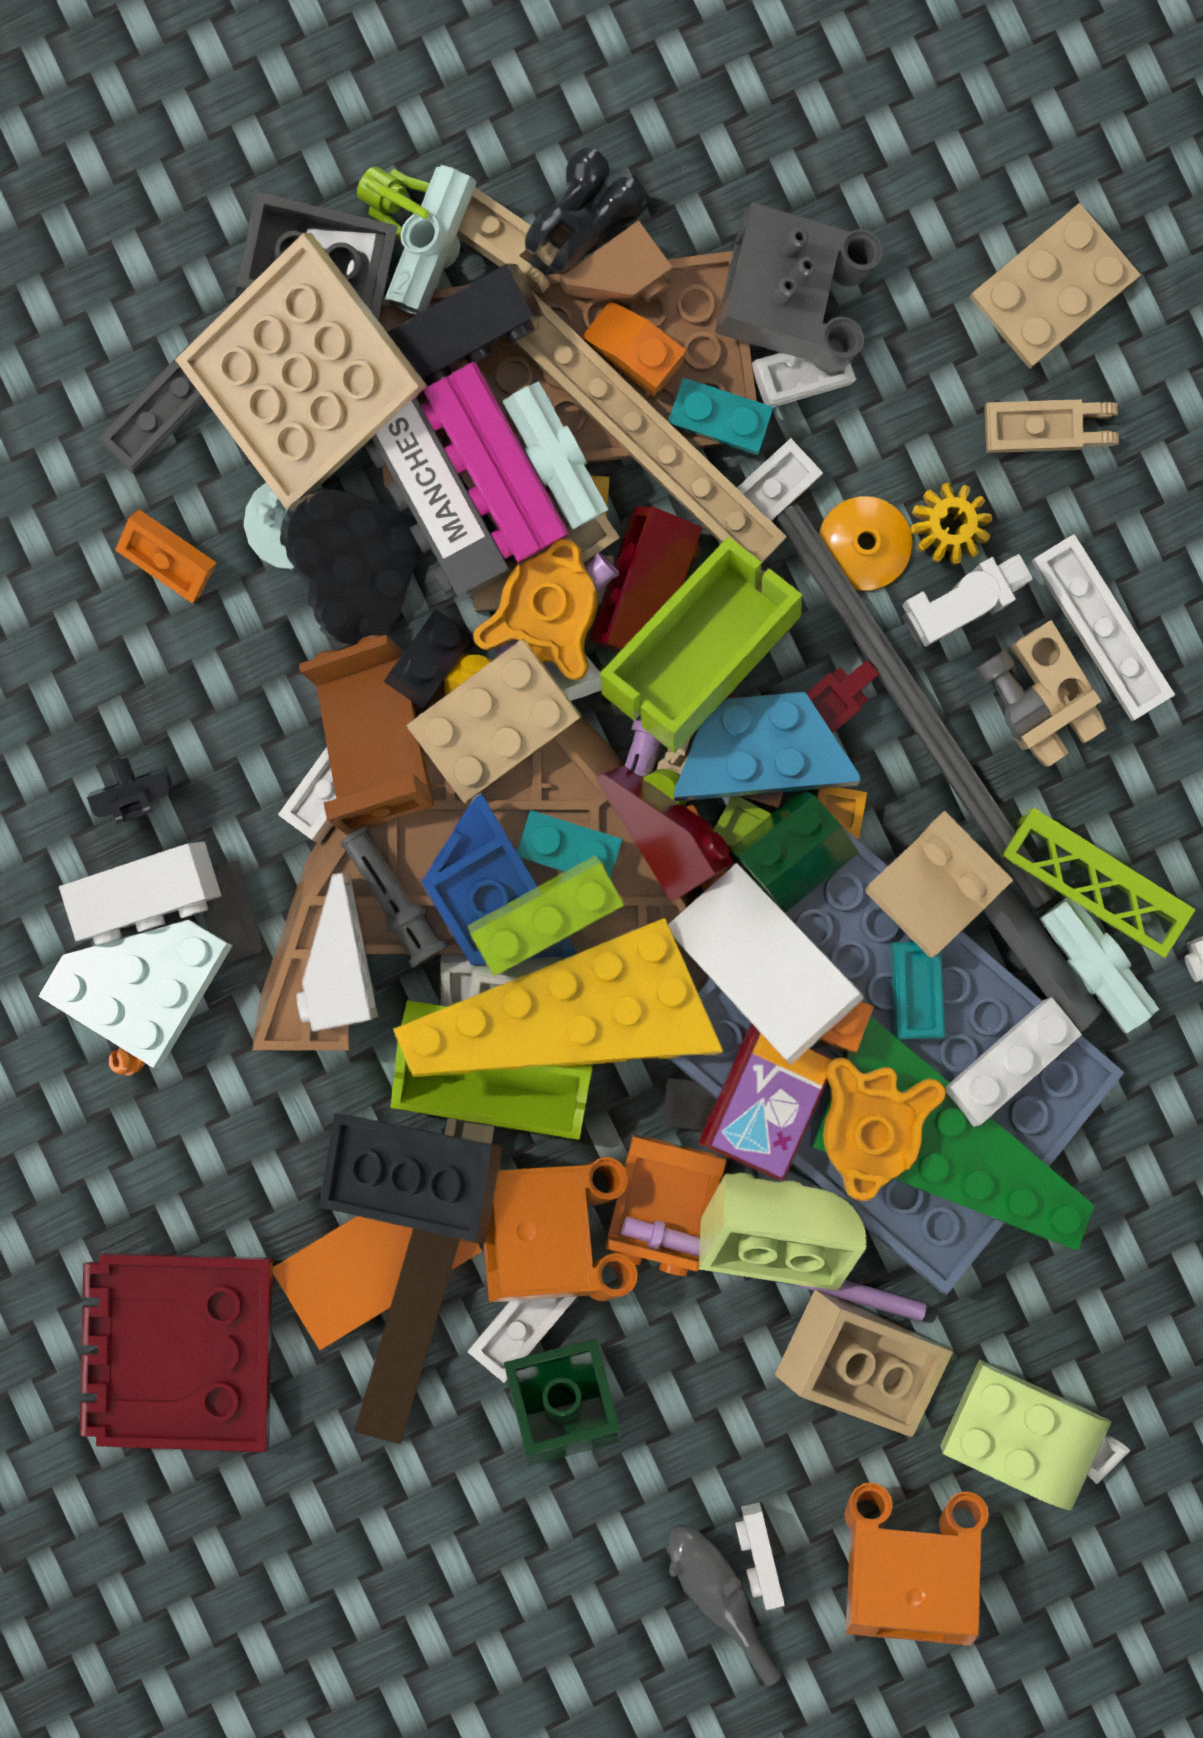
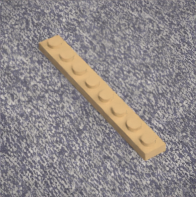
(647, 436)

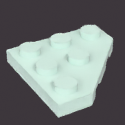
(139, 986)

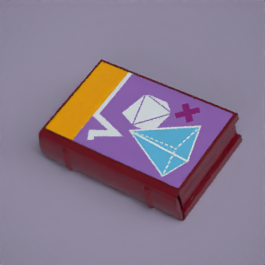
(765, 1105)

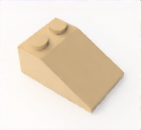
(862, 1364)

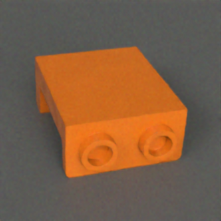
(668, 1186)

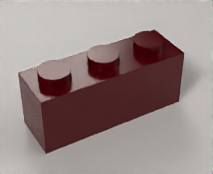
(650, 570)

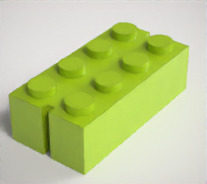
(701, 644)
(521, 1099)

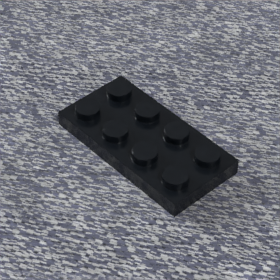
(411, 1177)

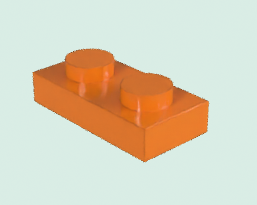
(165, 556)

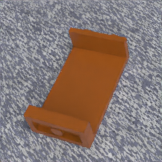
(371, 752)

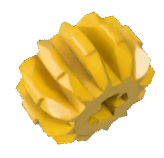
(964, 535)

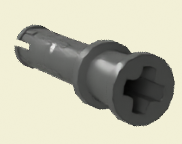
(404, 917)

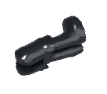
(583, 231)

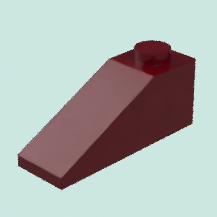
(671, 838)

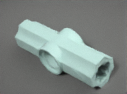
(423, 263)
(555, 455)
(1099, 964)

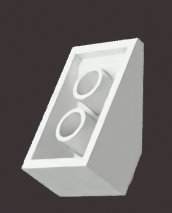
(337, 971)

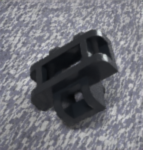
(129, 789)

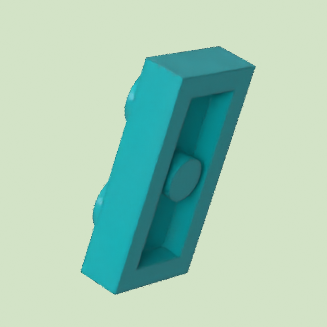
(720, 416)
(565, 844)

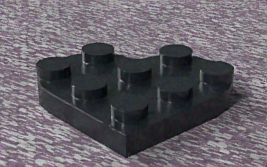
(354, 558)

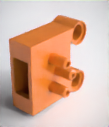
(542, 1234)
(914, 1581)

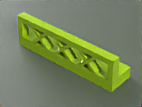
(1107, 868)

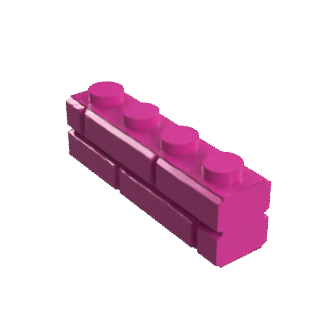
(495, 462)

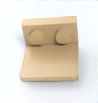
(938, 885)

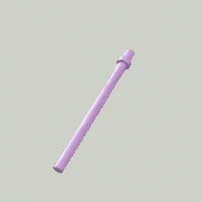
(658, 1235)

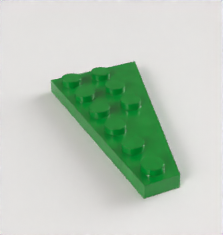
(970, 1164)

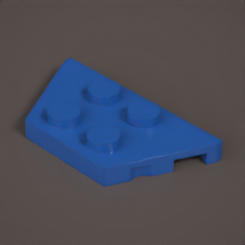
(478, 875)

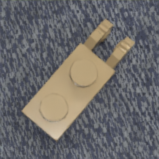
(501, 238)
(1045, 425)

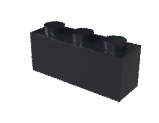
(468, 324)

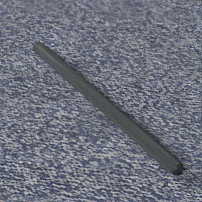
(909, 697)

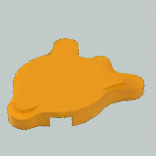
(548, 605)
(873, 1126)

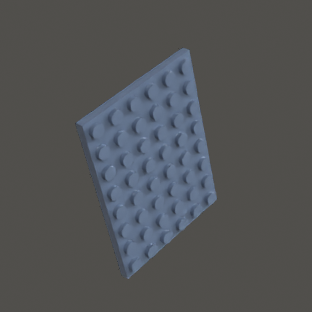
(979, 1009)

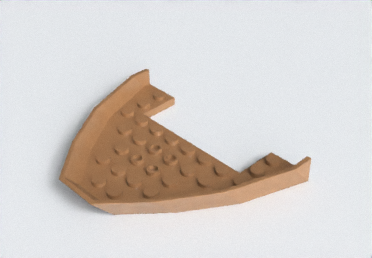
(550, 781)

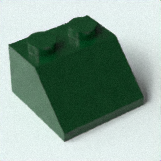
(794, 850)
(562, 1402)

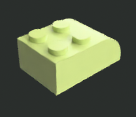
(780, 1232)
(1024, 1436)

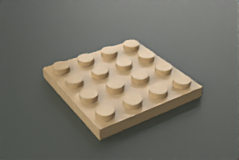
(300, 371)

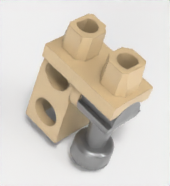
(1056, 699)

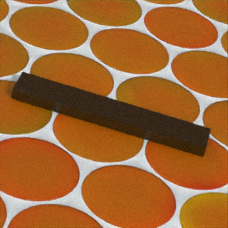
(406, 1335)

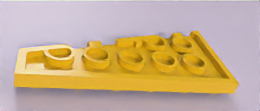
(590, 1008)

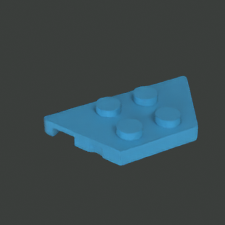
(763, 749)

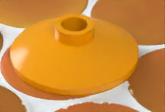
(893, 541)

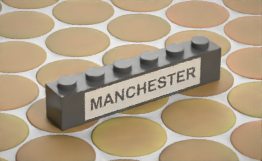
(439, 503)

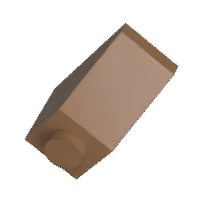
(621, 270)

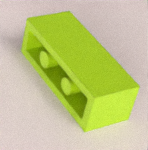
(545, 915)

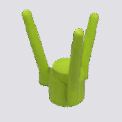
(387, 194)

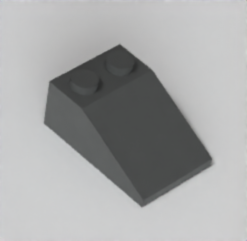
(354, 243)

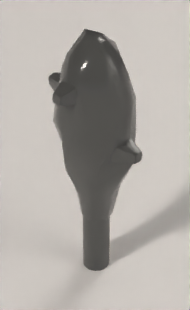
(718, 1593)

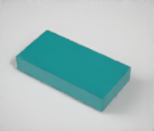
(916, 992)

